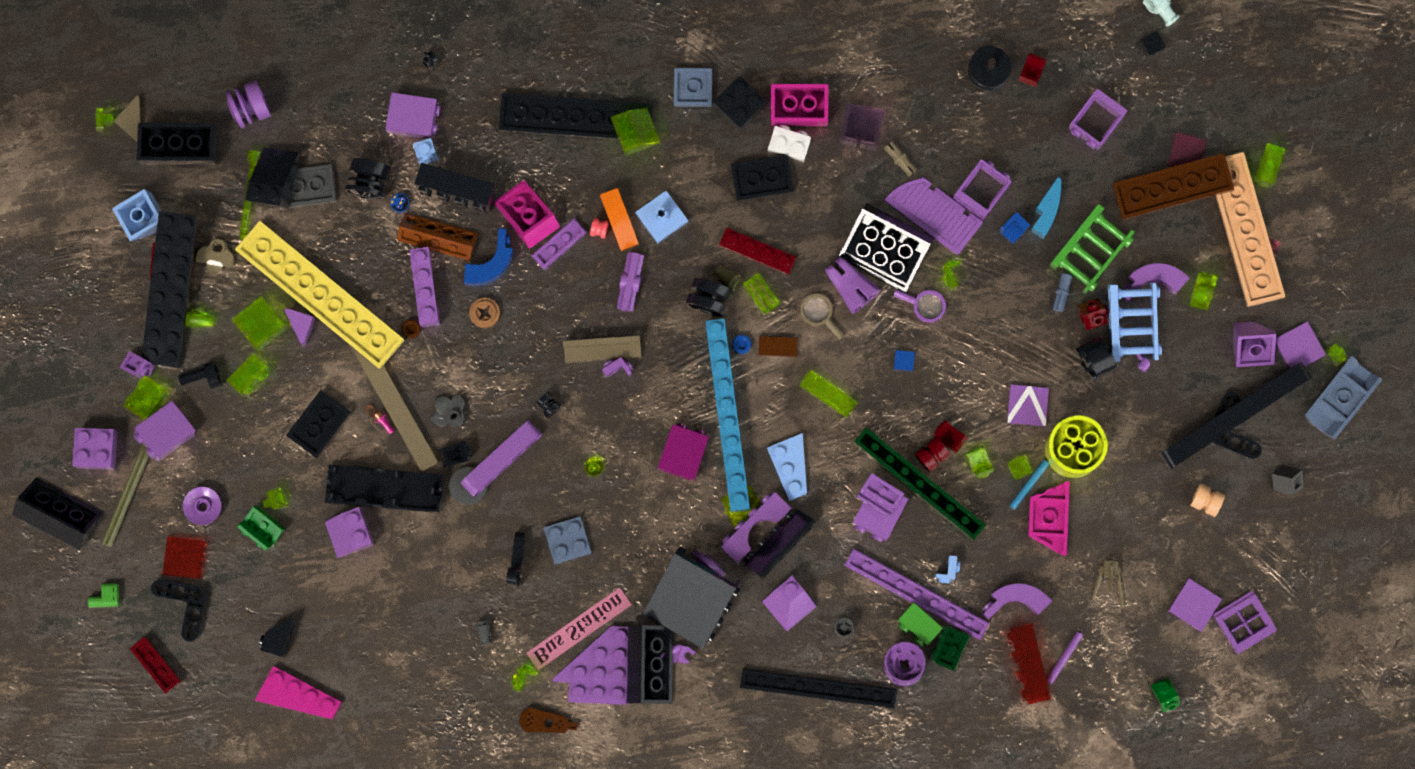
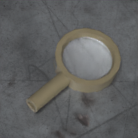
(817, 311)

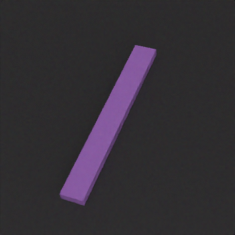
(916, 593)

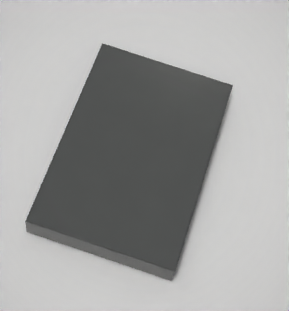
(313, 186)

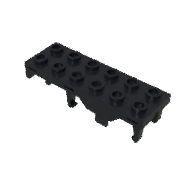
(384, 488)

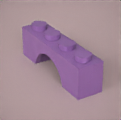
(424, 287)
(772, 510)

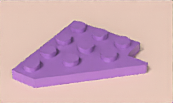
(600, 670)

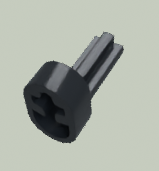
(209, 371)

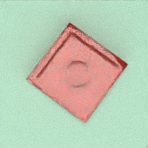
(184, 558)

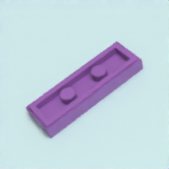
(559, 244)

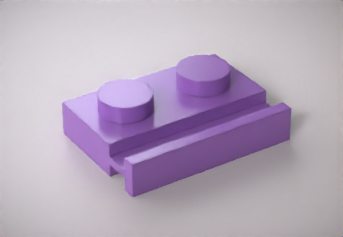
(880, 495)

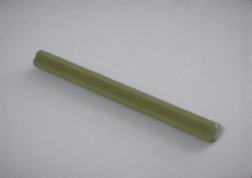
(125, 497)

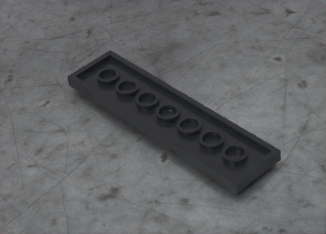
(562, 115)
(169, 289)

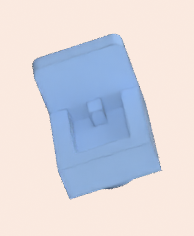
(952, 568)

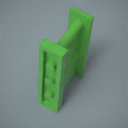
(1085, 231)

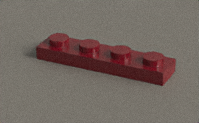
(757, 251)

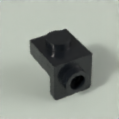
(455, 454)

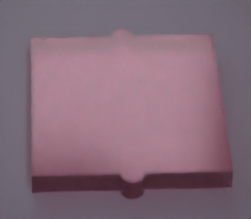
(1186, 149)

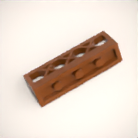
(436, 239)

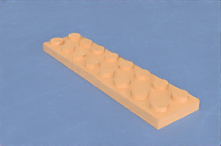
(1249, 236)

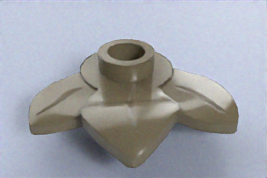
(215, 259)

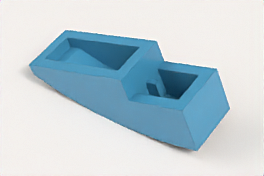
(1048, 210)

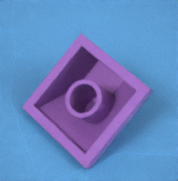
(1253, 344)
(789, 603)

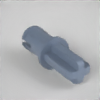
(1062, 292)

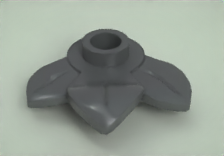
(446, 409)

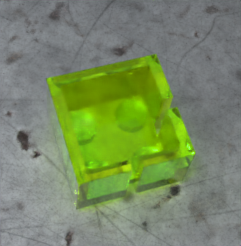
(259, 323)

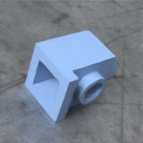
(425, 151)

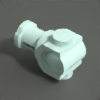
(1162, 8)

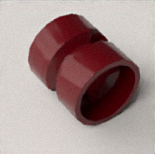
(932, 454)

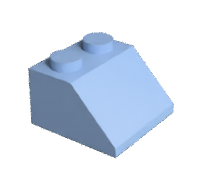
(138, 215)

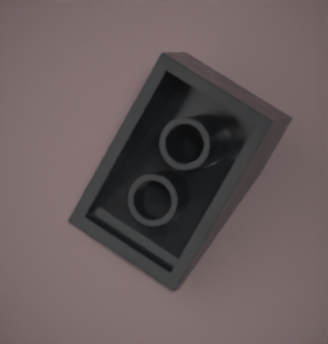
(273, 178)

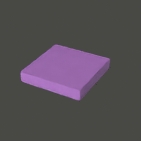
(1299, 346)
(1194, 605)

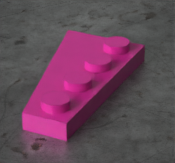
(291, 693)

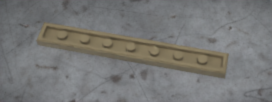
(399, 413)

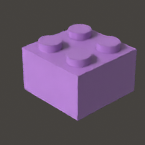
(95, 448)

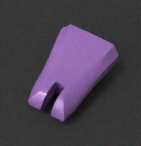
(852, 285)

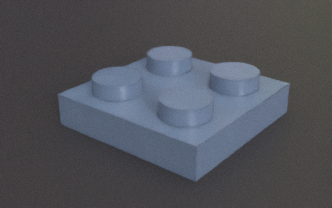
(692, 87)
(567, 540)

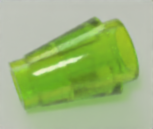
(198, 319)

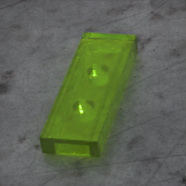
(828, 394)

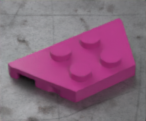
(1050, 518)

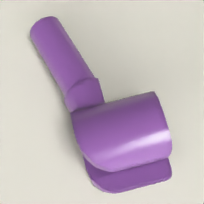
(1144, 363)

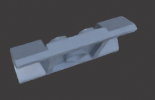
(1342, 398)

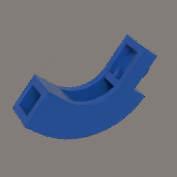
(491, 271)

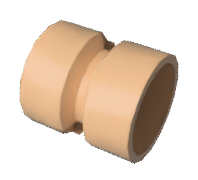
(1208, 500)

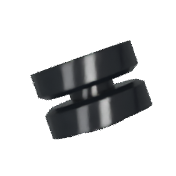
(709, 297)

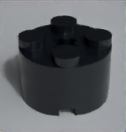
(1096, 359)

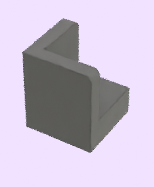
(1287, 480)

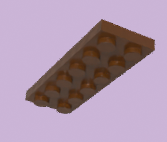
(1173, 186)

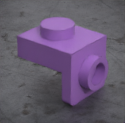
(613, 366)

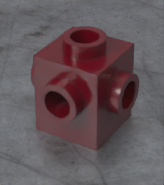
(1093, 313)

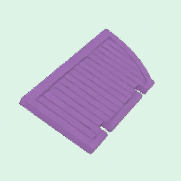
(935, 213)

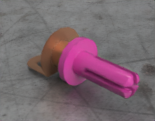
(380, 418)

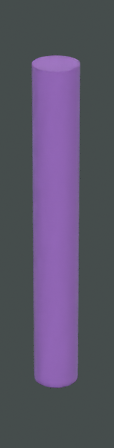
(1064, 657)

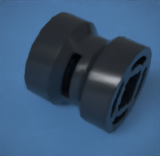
(548, 404)

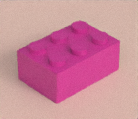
(799, 104)

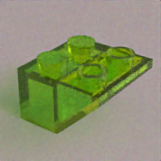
(635, 130)

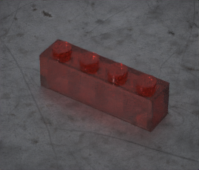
(1029, 664)

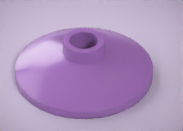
(192, 504)

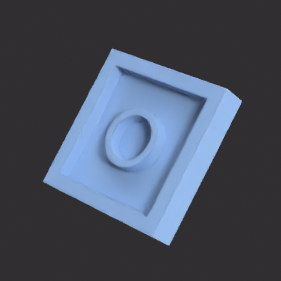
(661, 217)

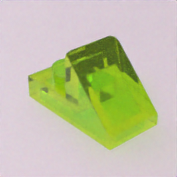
(1203, 290)

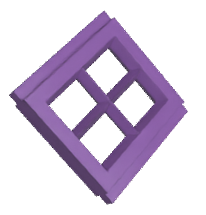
(1235, 607)

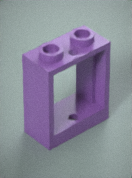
(1107, 103)
(971, 204)

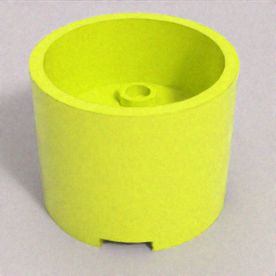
(1062, 454)

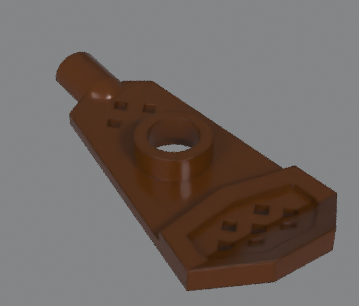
(538, 722)

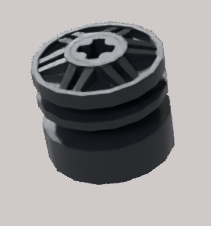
(368, 175)

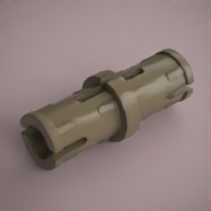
(900, 158)

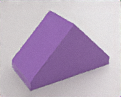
(301, 324)

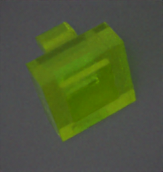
(101, 119)
(275, 500)

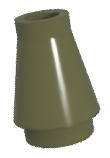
(728, 278)

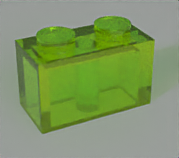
(1268, 165)

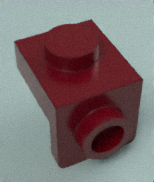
(1032, 69)
(950, 436)

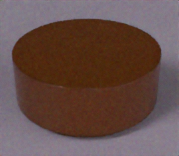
(411, 329)

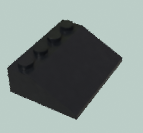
(886, 247)
(782, 541)

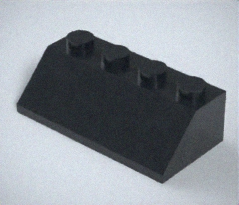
(56, 513)
(647, 674)

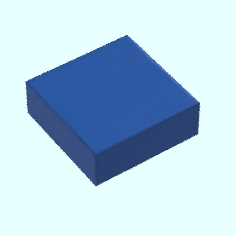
(904, 360)

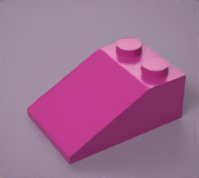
(527, 214)

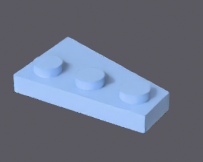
(790, 465)

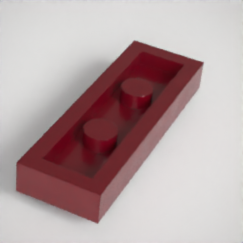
(155, 665)

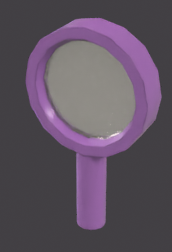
(928, 305)

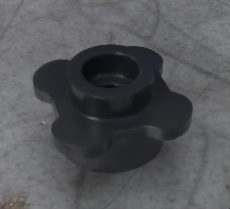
(429, 60)

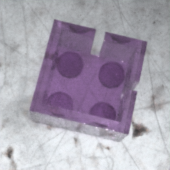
(861, 126)

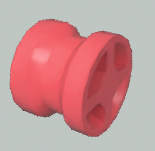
(599, 228)

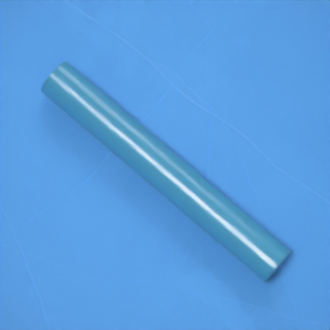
(1029, 484)

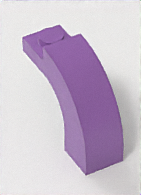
(1160, 273)
(1023, 593)

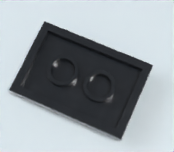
(762, 178)
(318, 424)

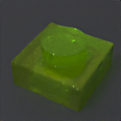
(1337, 354)

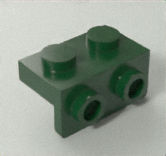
(950, 648)

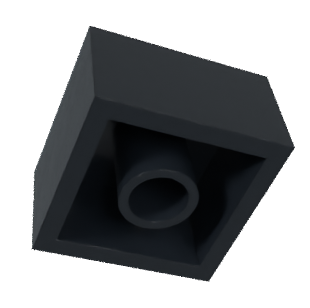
(739, 103)

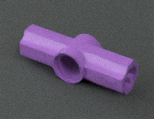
(630, 282)

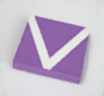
(1027, 405)

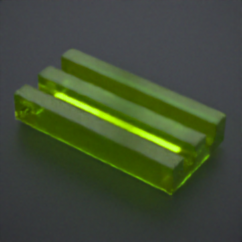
(752, 281)

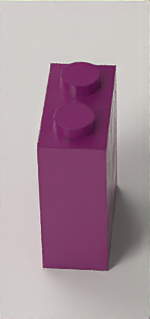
(683, 452)

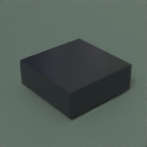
(1153, 44)

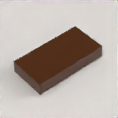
(777, 346)

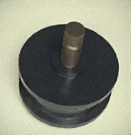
(989, 68)

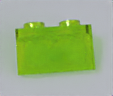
(248, 375)
(146, 398)

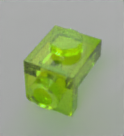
(948, 277)
(979, 462)
(518, 680)

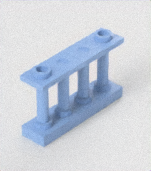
(1116, 313)

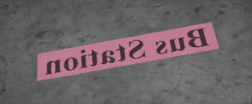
(578, 628)

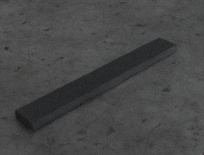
(818, 688)

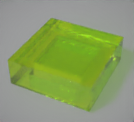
(1019, 467)

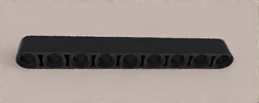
(1235, 415)

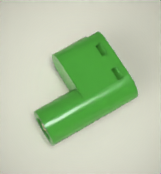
(109, 596)

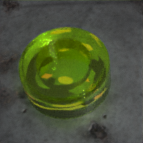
(594, 467)

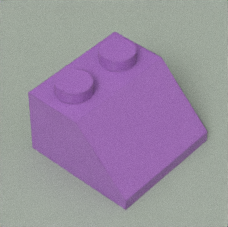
(349, 532)

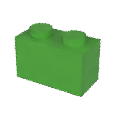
(919, 624)

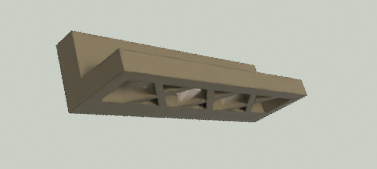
(602, 349)

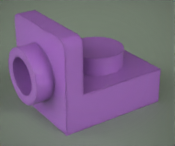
(137, 366)

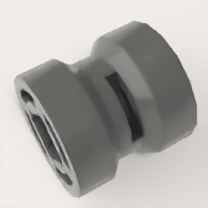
(846, 627)

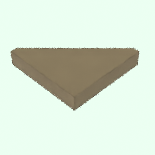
(130, 117)

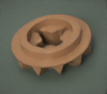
(475, 314)

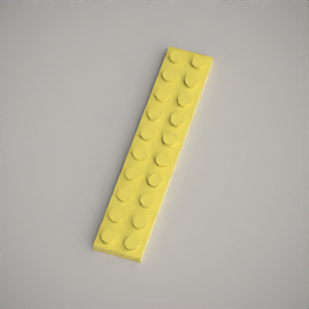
(319, 295)

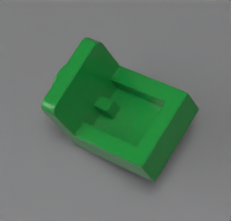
(1166, 695)

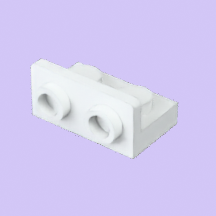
(789, 143)

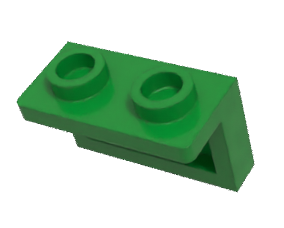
(261, 528)

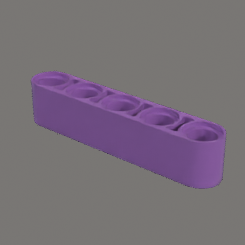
(501, 458)

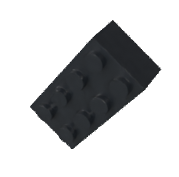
(177, 144)
(455, 187)

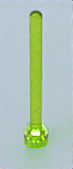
(253, 157)

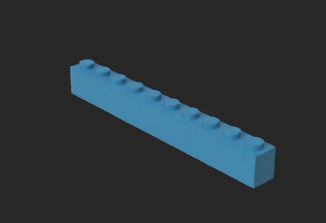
(727, 415)

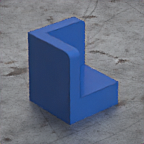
(1014, 228)

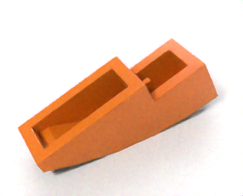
(619, 219)

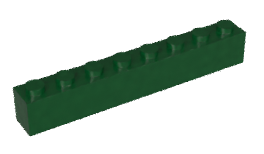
(919, 484)

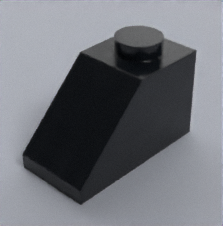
(278, 638)

